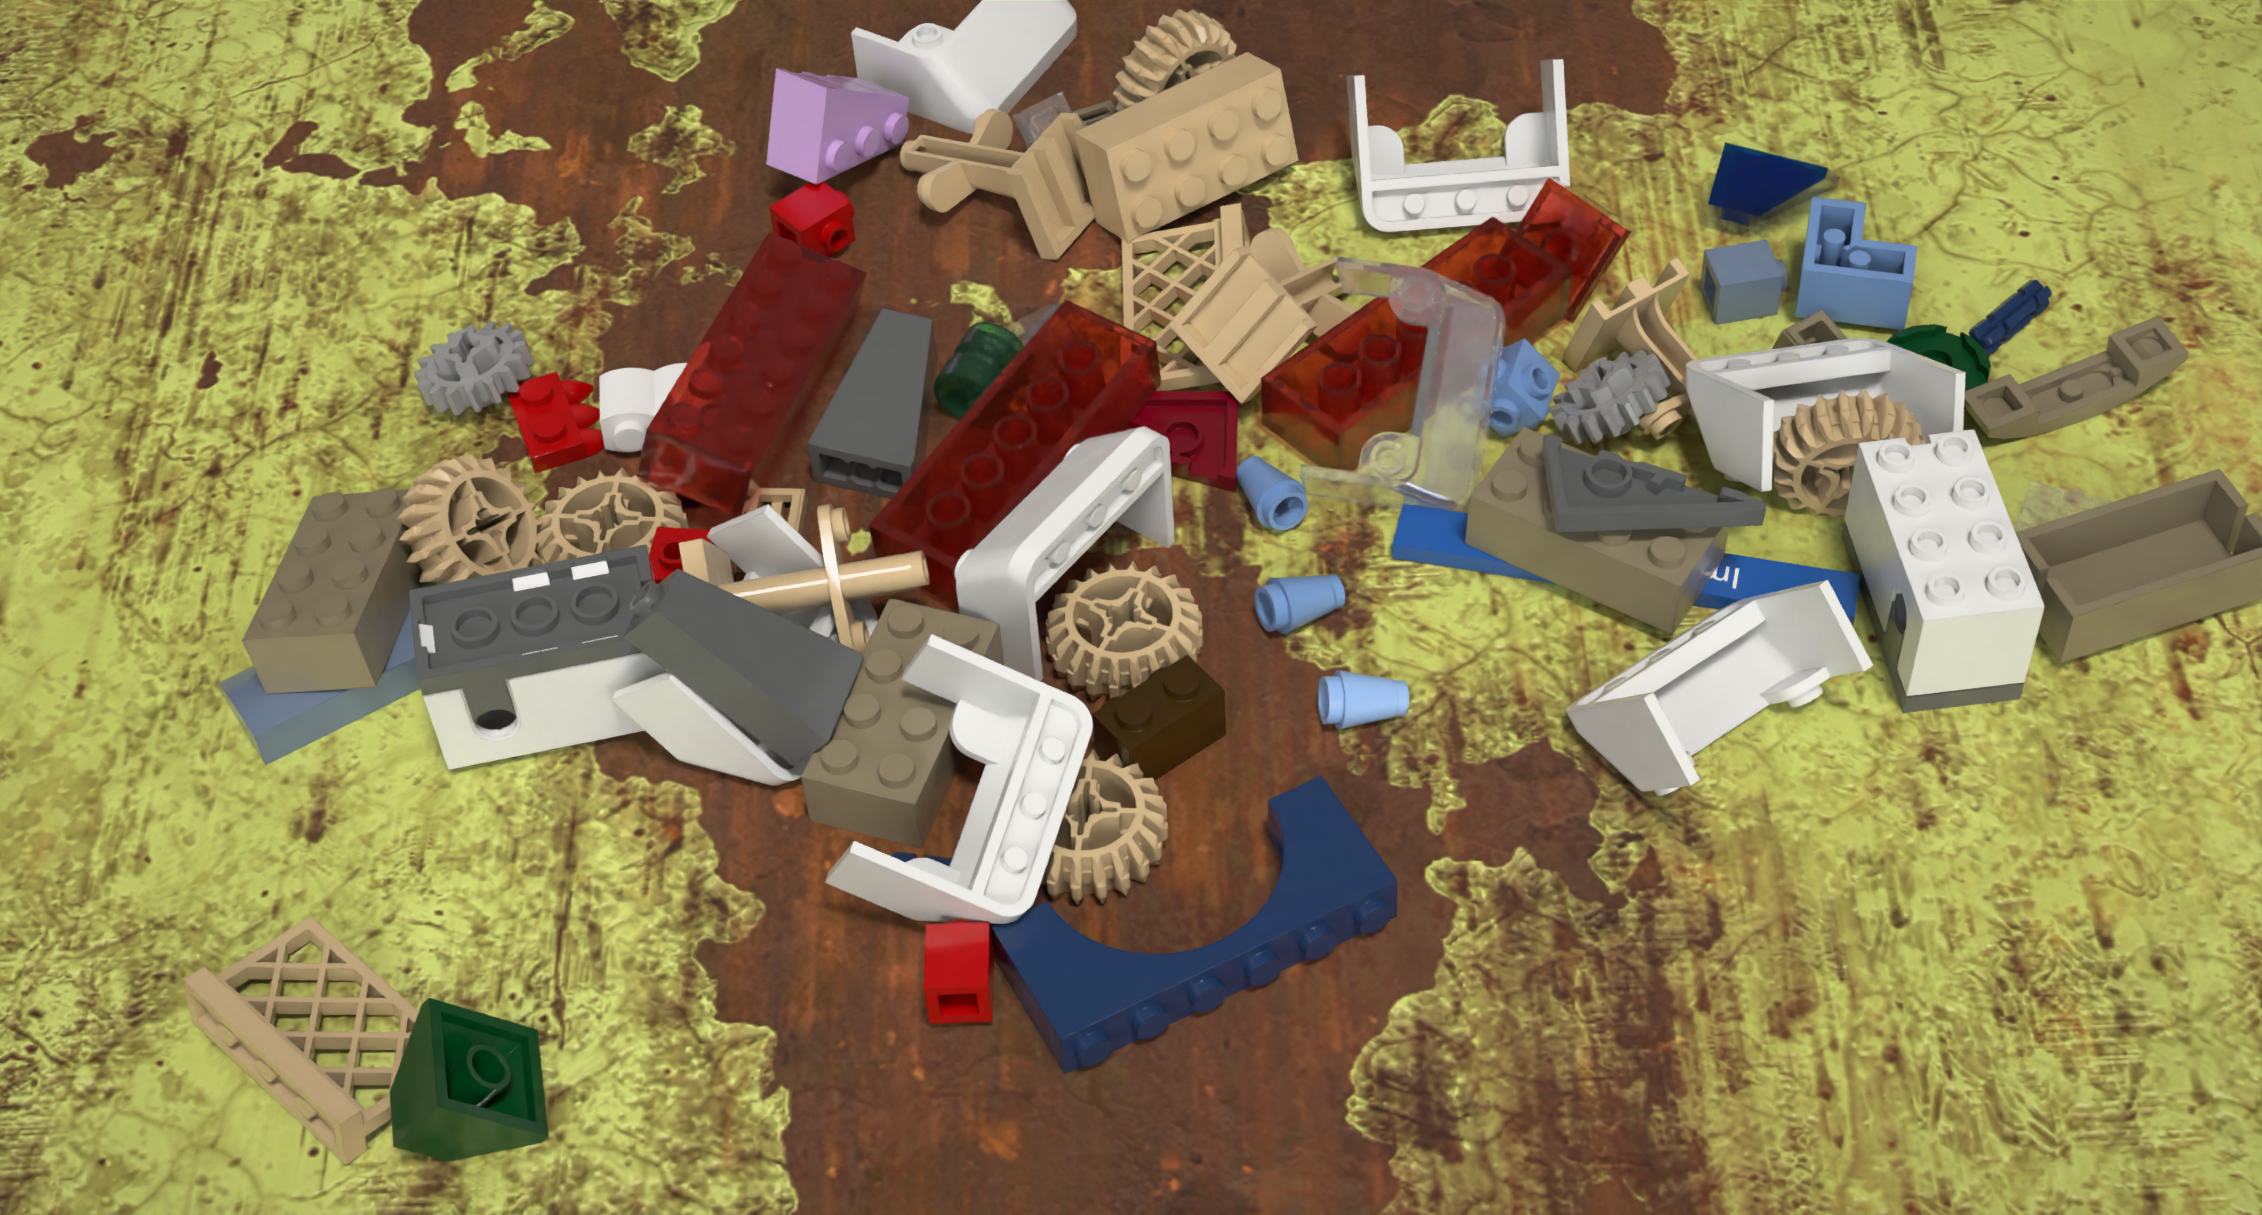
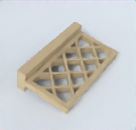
(1174, 244)
(275, 1056)

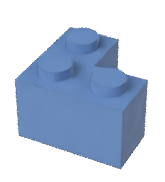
(1853, 276)

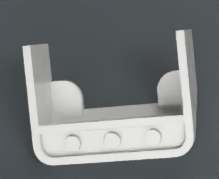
(974, 68)
(1459, 191)
(1746, 394)
(1097, 483)
(1715, 679)
(687, 722)
(1032, 755)

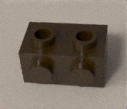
(1162, 719)

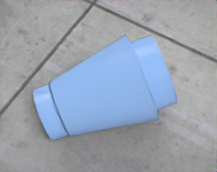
(1359, 699)

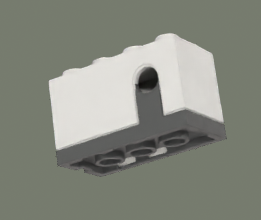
(1941, 572)
(530, 655)

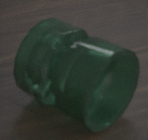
(974, 366)

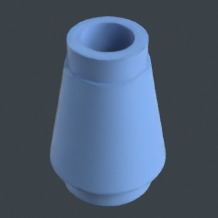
(1272, 494)
(1295, 601)

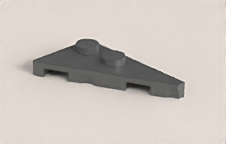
(1630, 495)

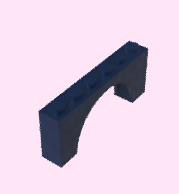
(1102, 998)

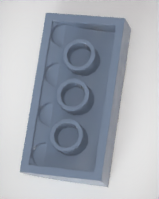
(292, 720)

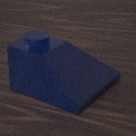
(1764, 184)

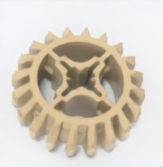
(1172, 54)
(1820, 444)
(458, 499)
(606, 517)
(1121, 620)
(1121, 832)

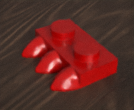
(556, 421)

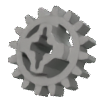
(474, 368)
(1610, 397)

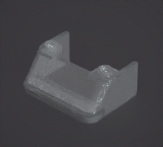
(1454, 401)

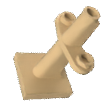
(1043, 180)
(1259, 311)
(1638, 325)
(819, 587)

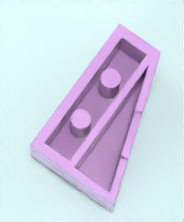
(831, 123)

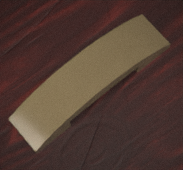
(2081, 390)

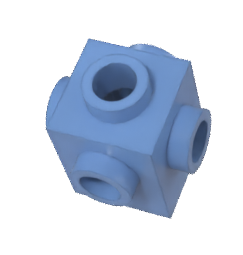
(1522, 389)

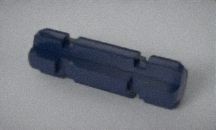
(2011, 315)

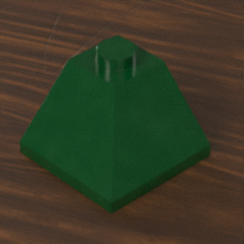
(467, 1085)

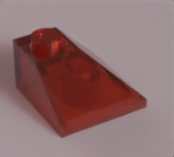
(1576, 234)

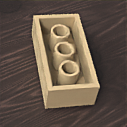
(1187, 146)

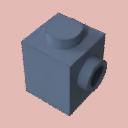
(1742, 282)

